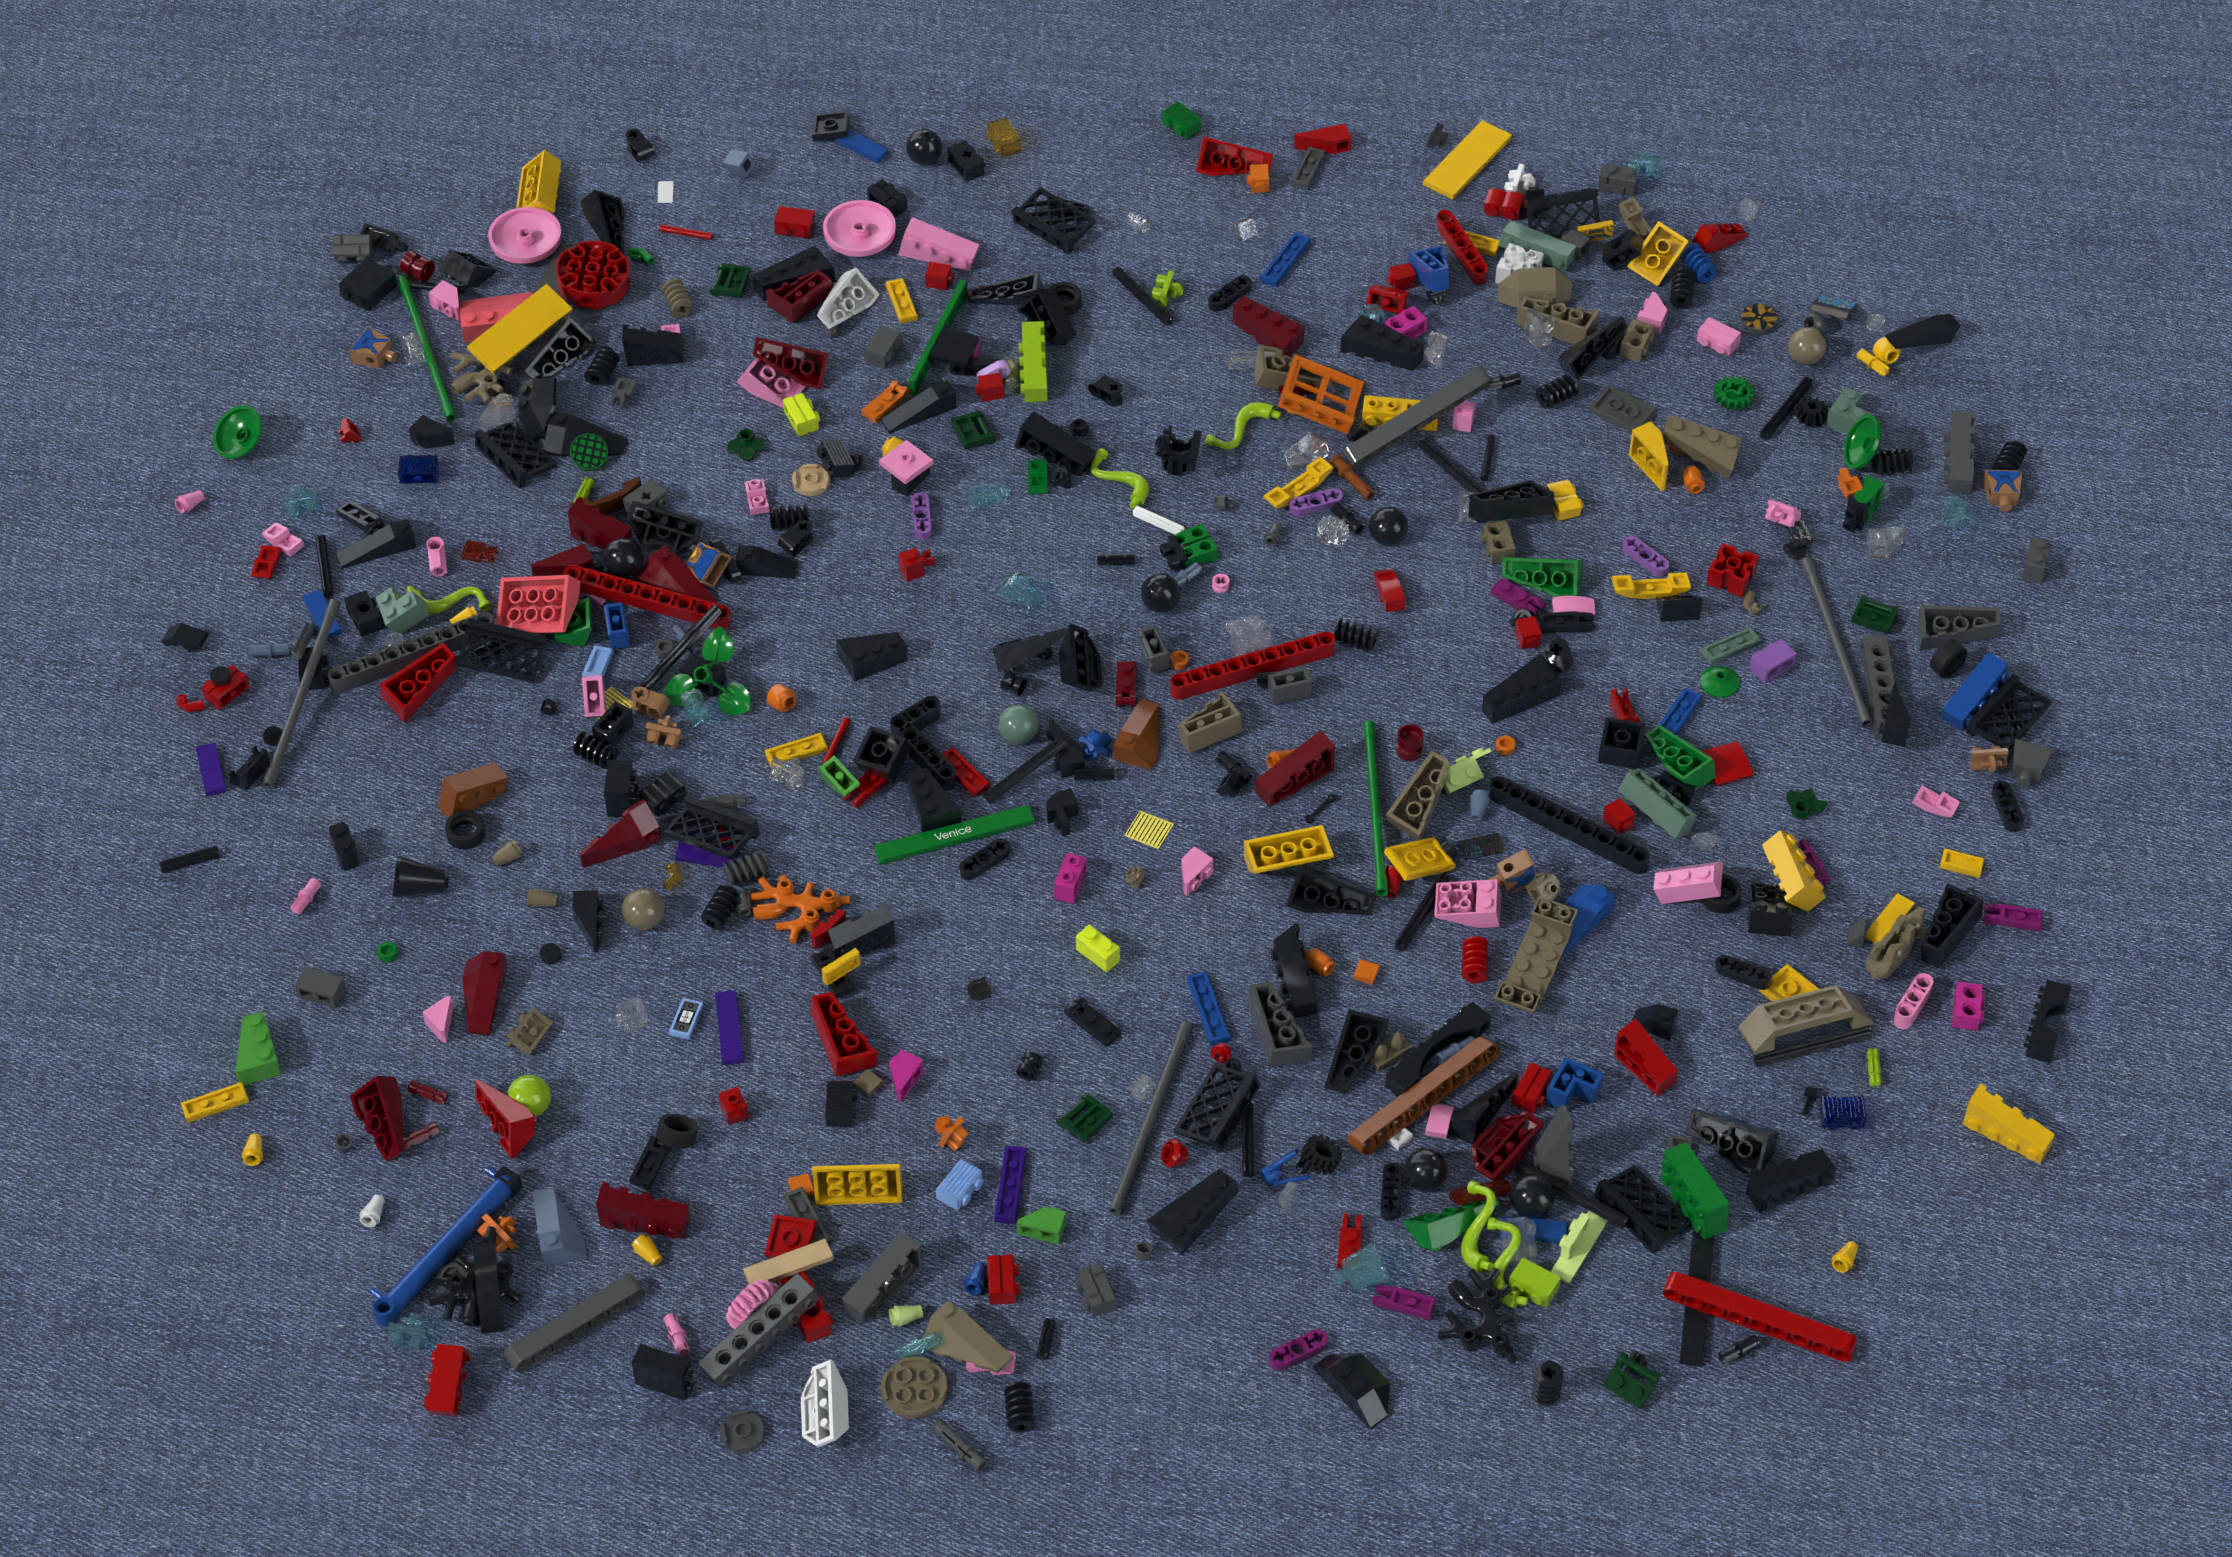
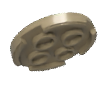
(914, 1387)

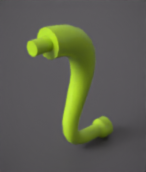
(1251, 410)
(1138, 482)
(443, 604)
(1469, 1248)
(1505, 1258)

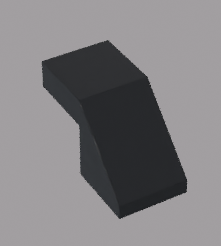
(187, 636)

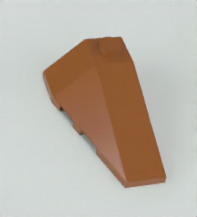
(1139, 736)

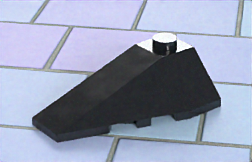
(1326, 894)

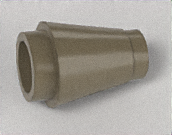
(507, 853)
(540, 898)

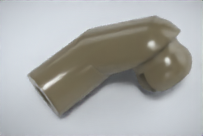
(1014, 370)
(1749, 605)

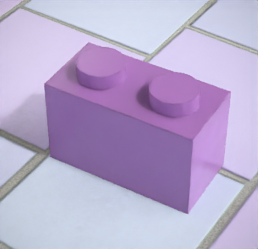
(1772, 660)

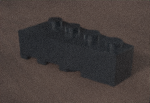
(1382, 343)
(1511, 502)
(1522, 690)

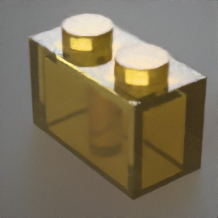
(1003, 137)

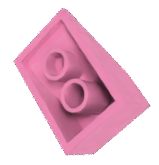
(768, 383)

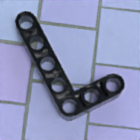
(908, 725)

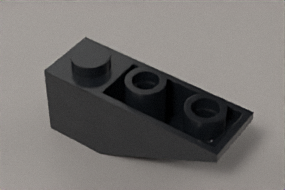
(1897, 720)
(1069, 757)
(586, 915)

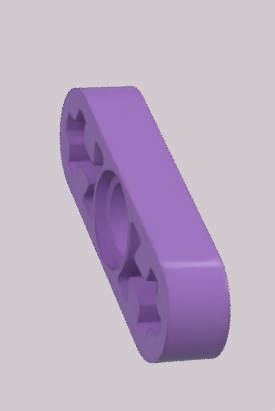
(1306, 507)
(924, 509)
(1649, 563)

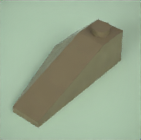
(1273, 368)
(966, 1339)

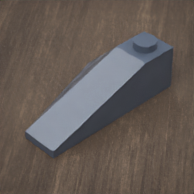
(557, 1231)

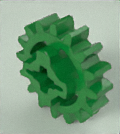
(1733, 393)

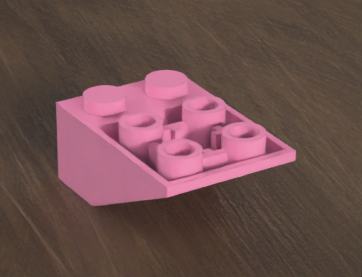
(1469, 902)

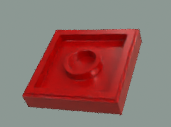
(789, 1234)

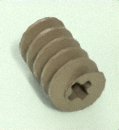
(677, 298)

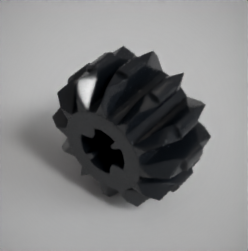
(1811, 412)

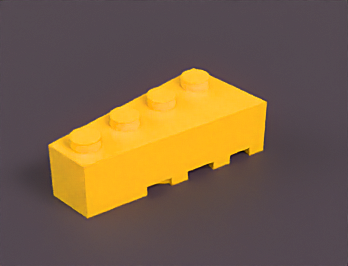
(1791, 868)
(2007, 1125)

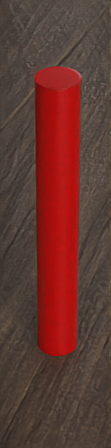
(686, 232)
(837, 739)

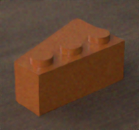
(471, 788)

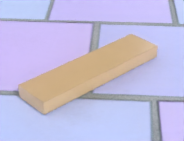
(790, 1263)

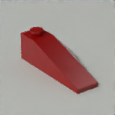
(1225, 158)

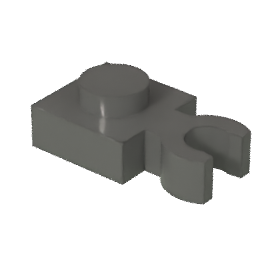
(623, 389)

